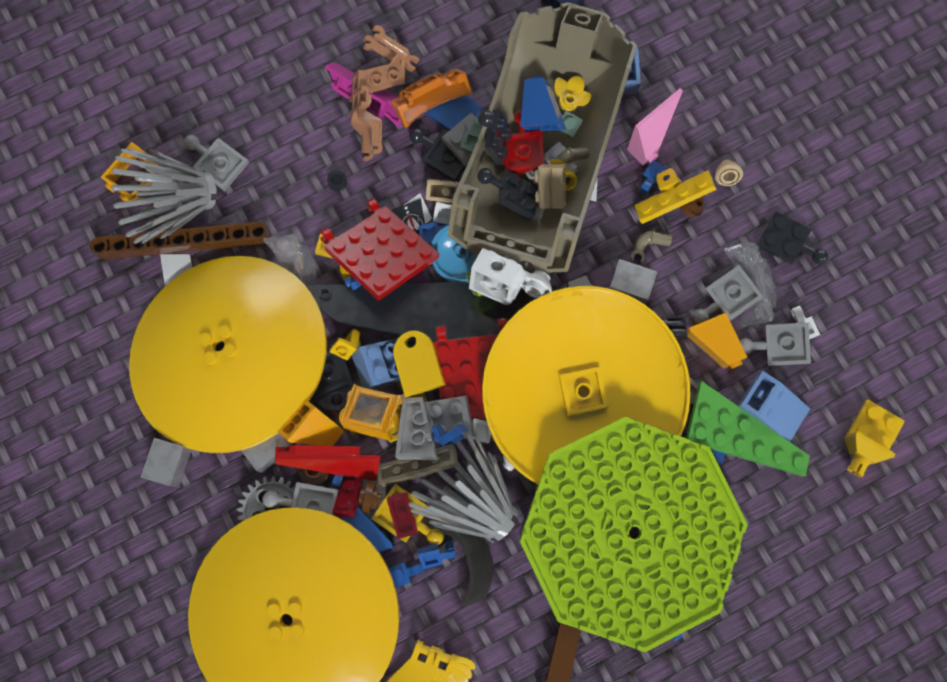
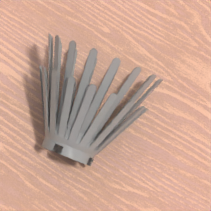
(178, 189)
(486, 513)

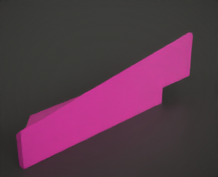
(380, 100)

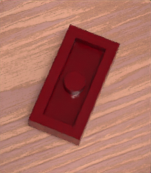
(348, 498)
(401, 516)

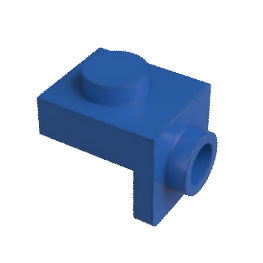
(443, 438)

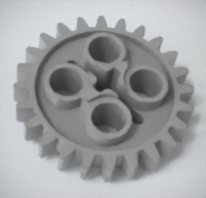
(252, 503)

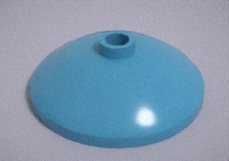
(451, 262)

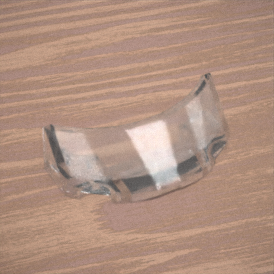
(294, 257)
(758, 270)

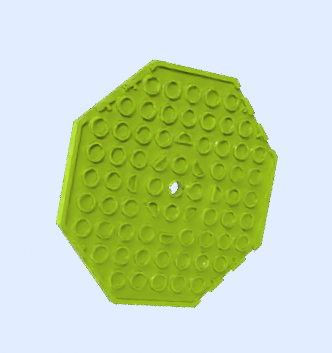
(625, 586)

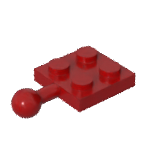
(525, 149)

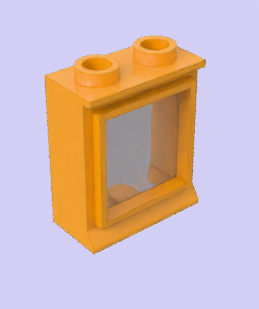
(370, 412)

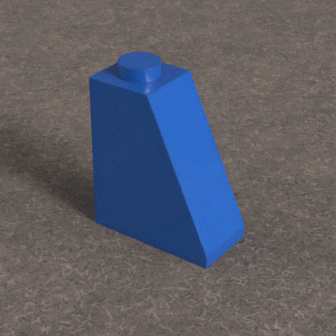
(540, 107)
(369, 530)

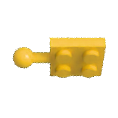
(383, 518)

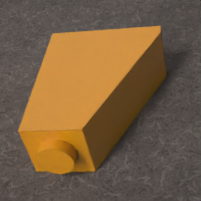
(718, 341)
(310, 427)

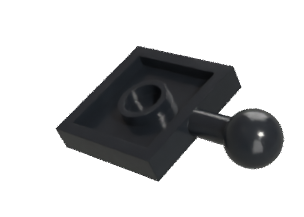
(498, 134)
(439, 154)
(513, 191)
(786, 238)

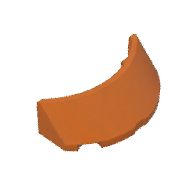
(430, 93)

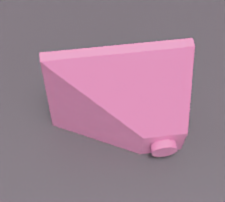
(651, 130)

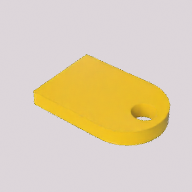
(418, 365)

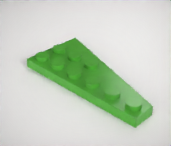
(735, 432)

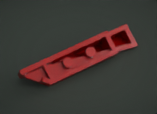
(330, 459)

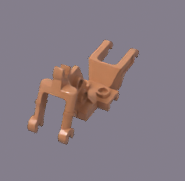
(375, 80)

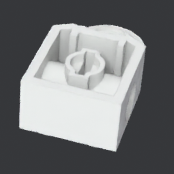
(504, 278)

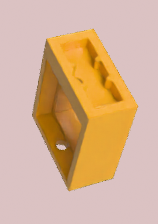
(111, 178)

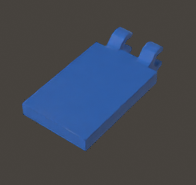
(454, 111)

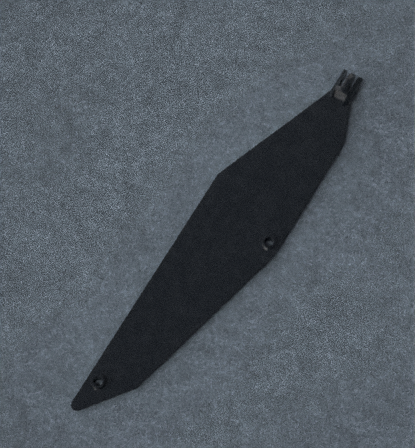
(430, 305)

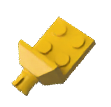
(871, 437)

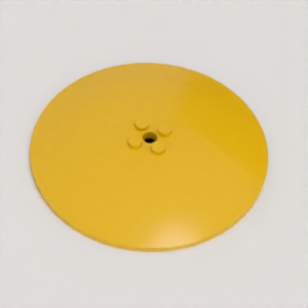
(574, 341)
(259, 377)
(300, 567)

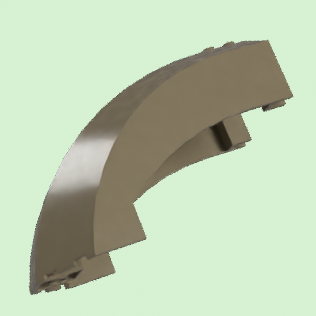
(547, 45)

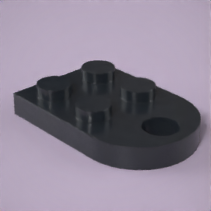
(333, 381)

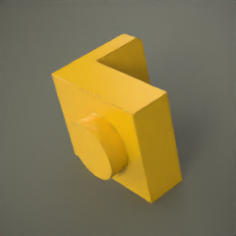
(346, 347)

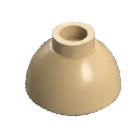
(728, 173)

